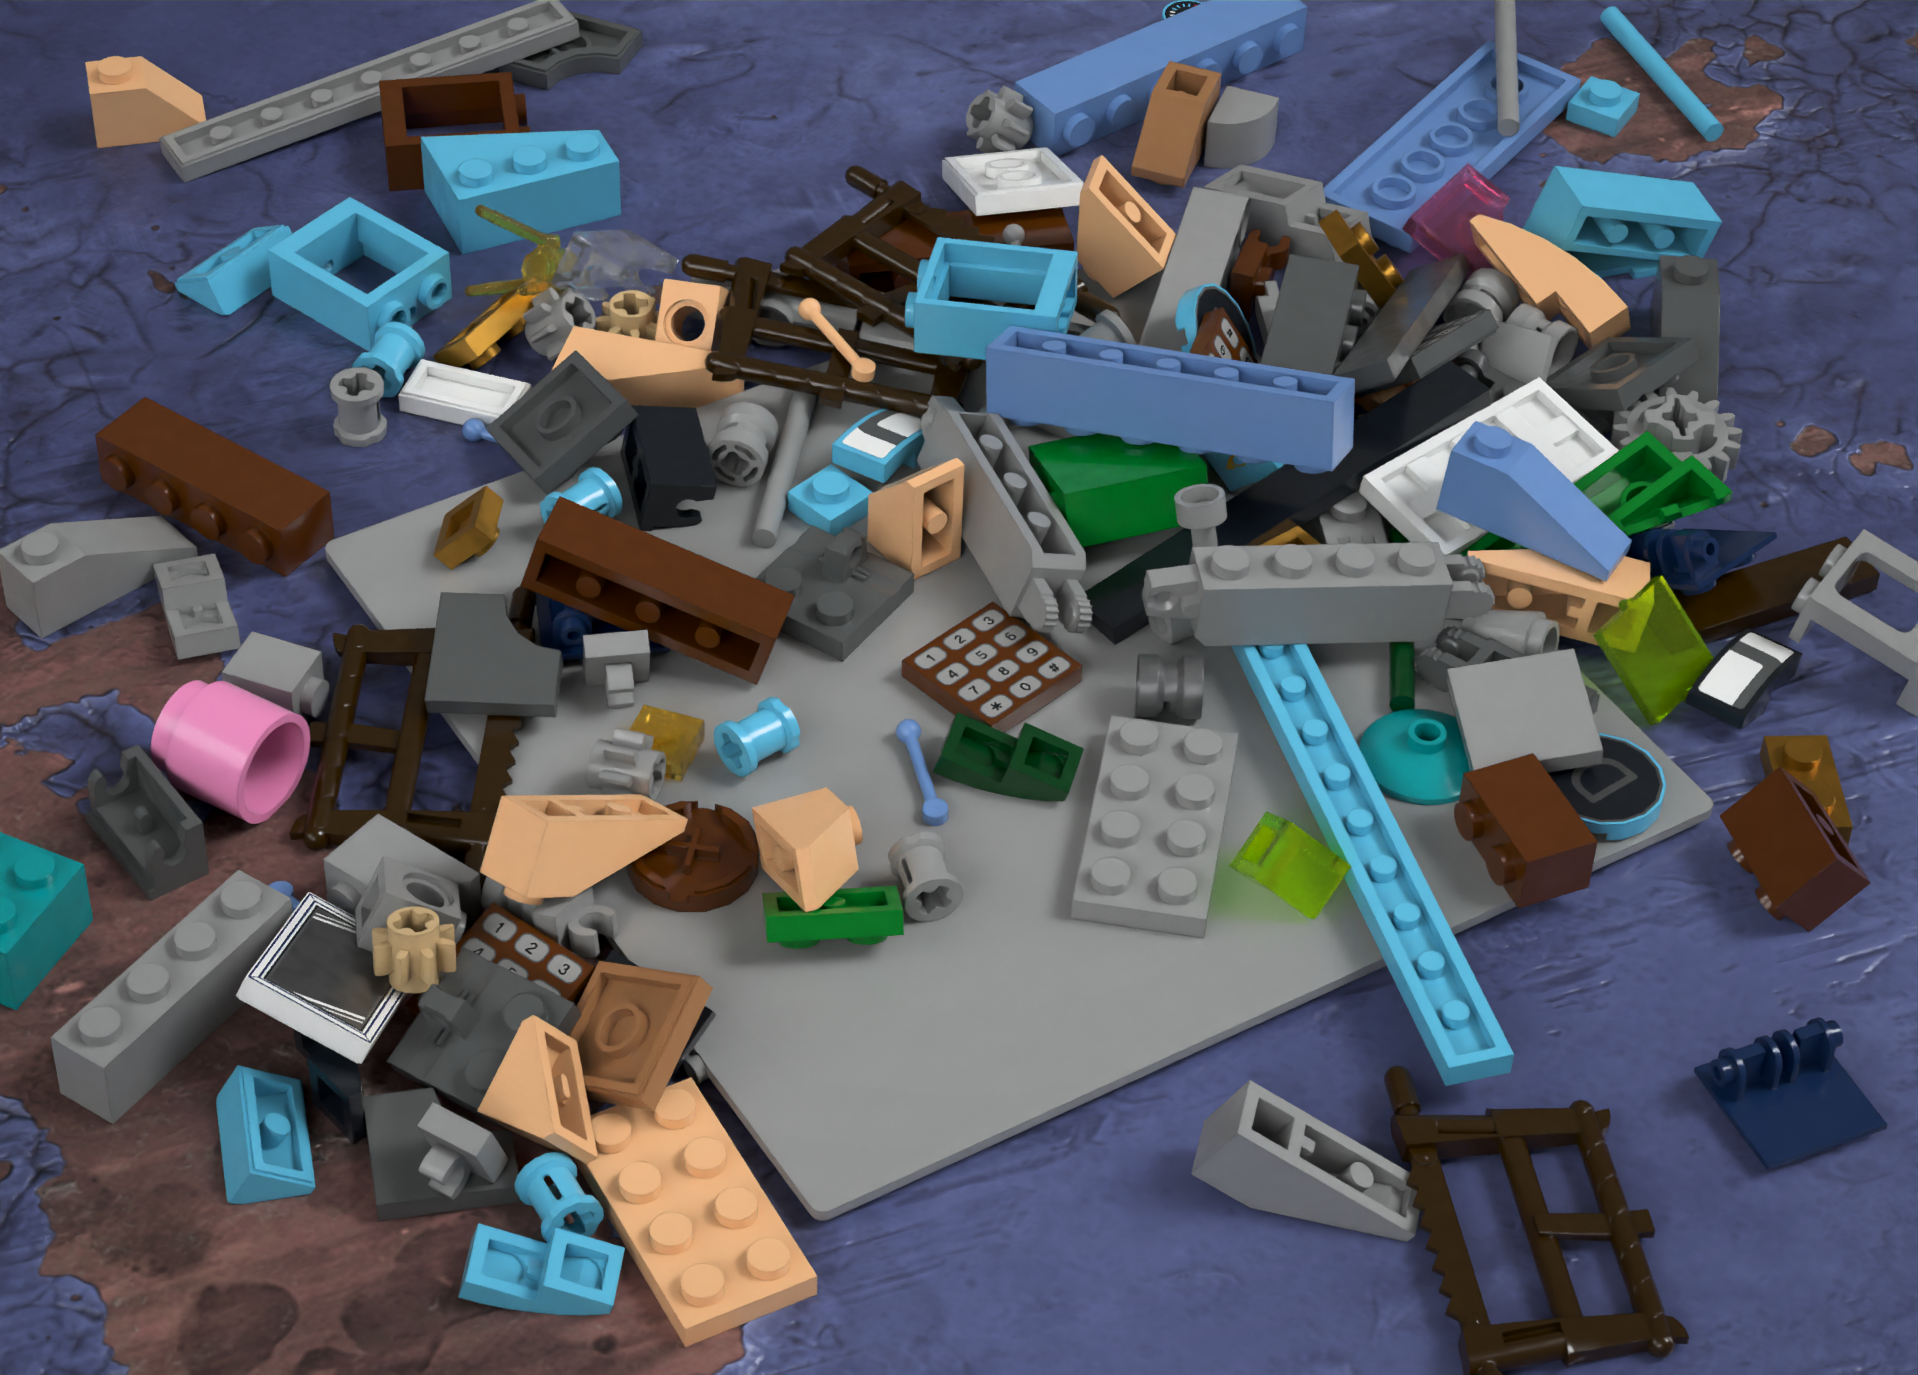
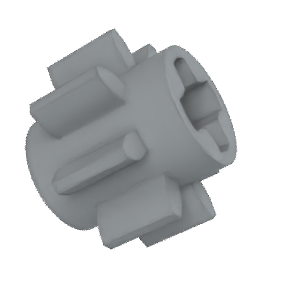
(999, 121)
(553, 319)
(626, 765)

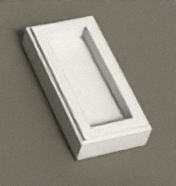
(458, 393)

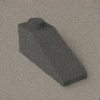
(1688, 306)

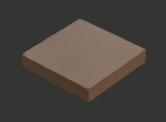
(635, 1031)

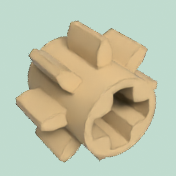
(629, 314)
(413, 949)

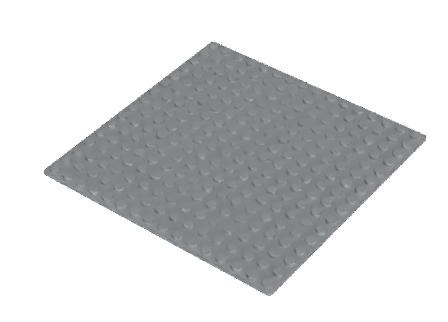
(1007, 1010)

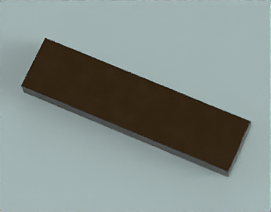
(1766, 591)

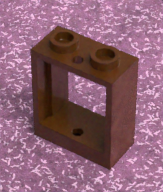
(442, 103)

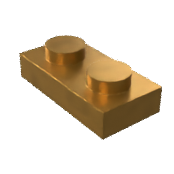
(1357, 247)
(477, 341)
(1812, 763)

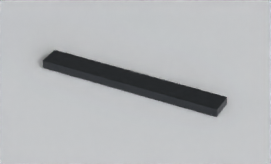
(1296, 497)

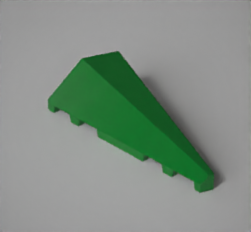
(1640, 490)

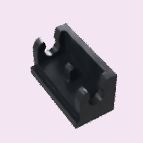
(666, 465)

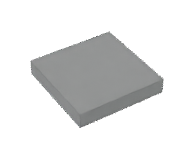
(1526, 709)

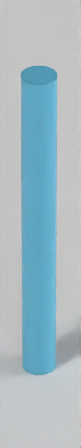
(1662, 74)

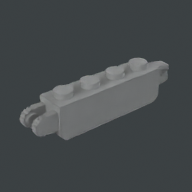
(1009, 518)
(1318, 593)

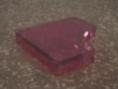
(1444, 222)

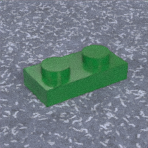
(857, 914)

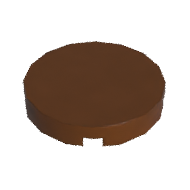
(703, 865)

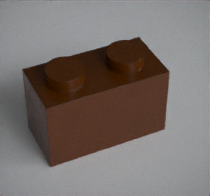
(1525, 830)
(1792, 851)

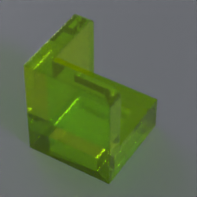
(1290, 864)

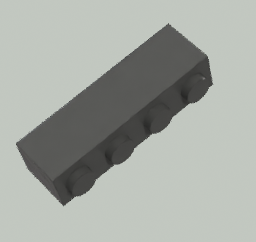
(1315, 316)

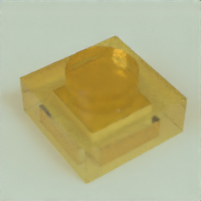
(674, 735)

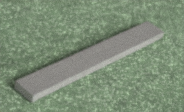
(356, 91)

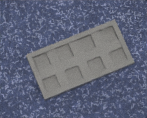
(1155, 826)

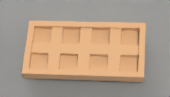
(694, 1215)

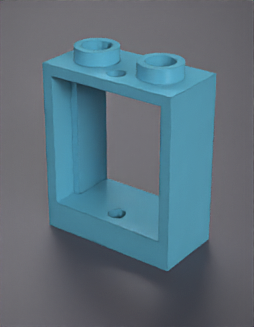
(308, 259)
(988, 273)

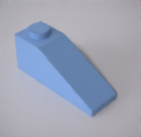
(1525, 499)

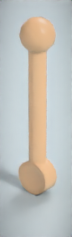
(862, 368)

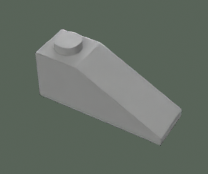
(84, 565)
(1301, 1167)

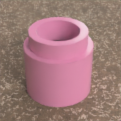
(231, 748)

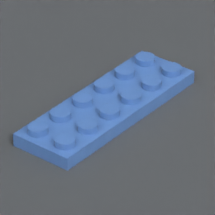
(1444, 134)

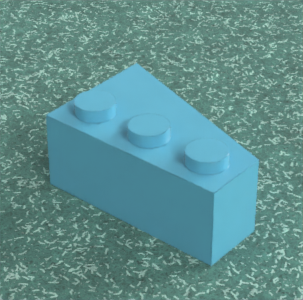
(532, 177)
(1622, 219)

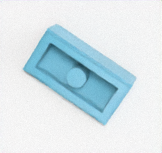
(234, 272)
(264, 1137)

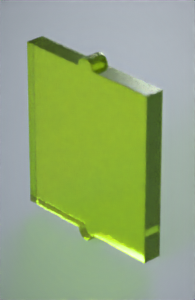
(1654, 649)

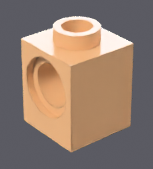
(684, 298)

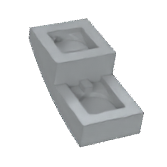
(196, 606)

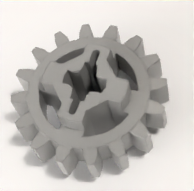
(1683, 428)

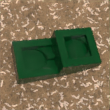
(1021, 767)

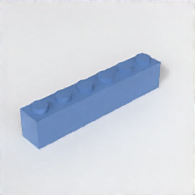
(1115, 81)
(1171, 398)

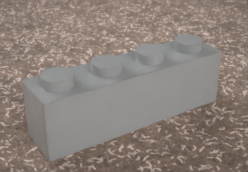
(167, 999)

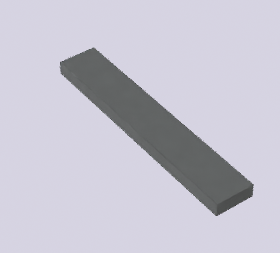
(1403, 323)

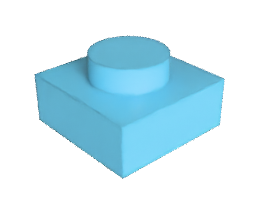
(1602, 106)
(829, 500)

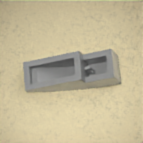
(1288, 208)

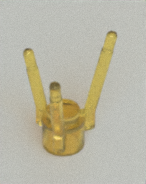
(538, 264)

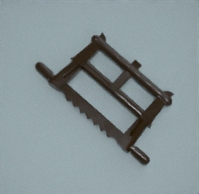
(861, 233)
(742, 323)
(445, 830)
(1512, 1133)

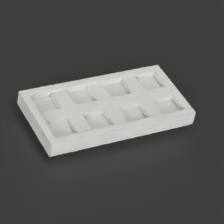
(1411, 484)

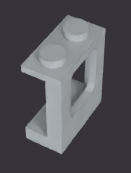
(1824, 605)

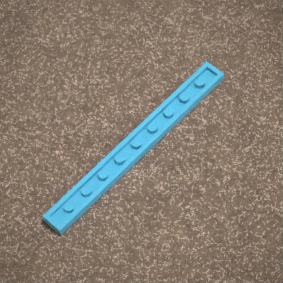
(1383, 871)

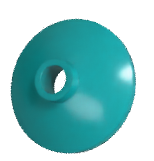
(1416, 756)

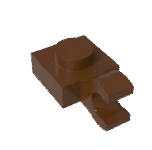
(1253, 266)

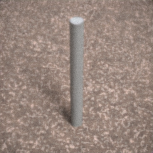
(1506, 67)
(783, 469)

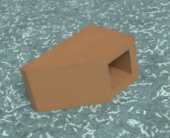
(1176, 124)

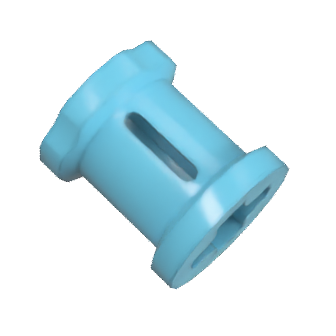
(394, 351)
(593, 490)
(757, 736)
(560, 1198)

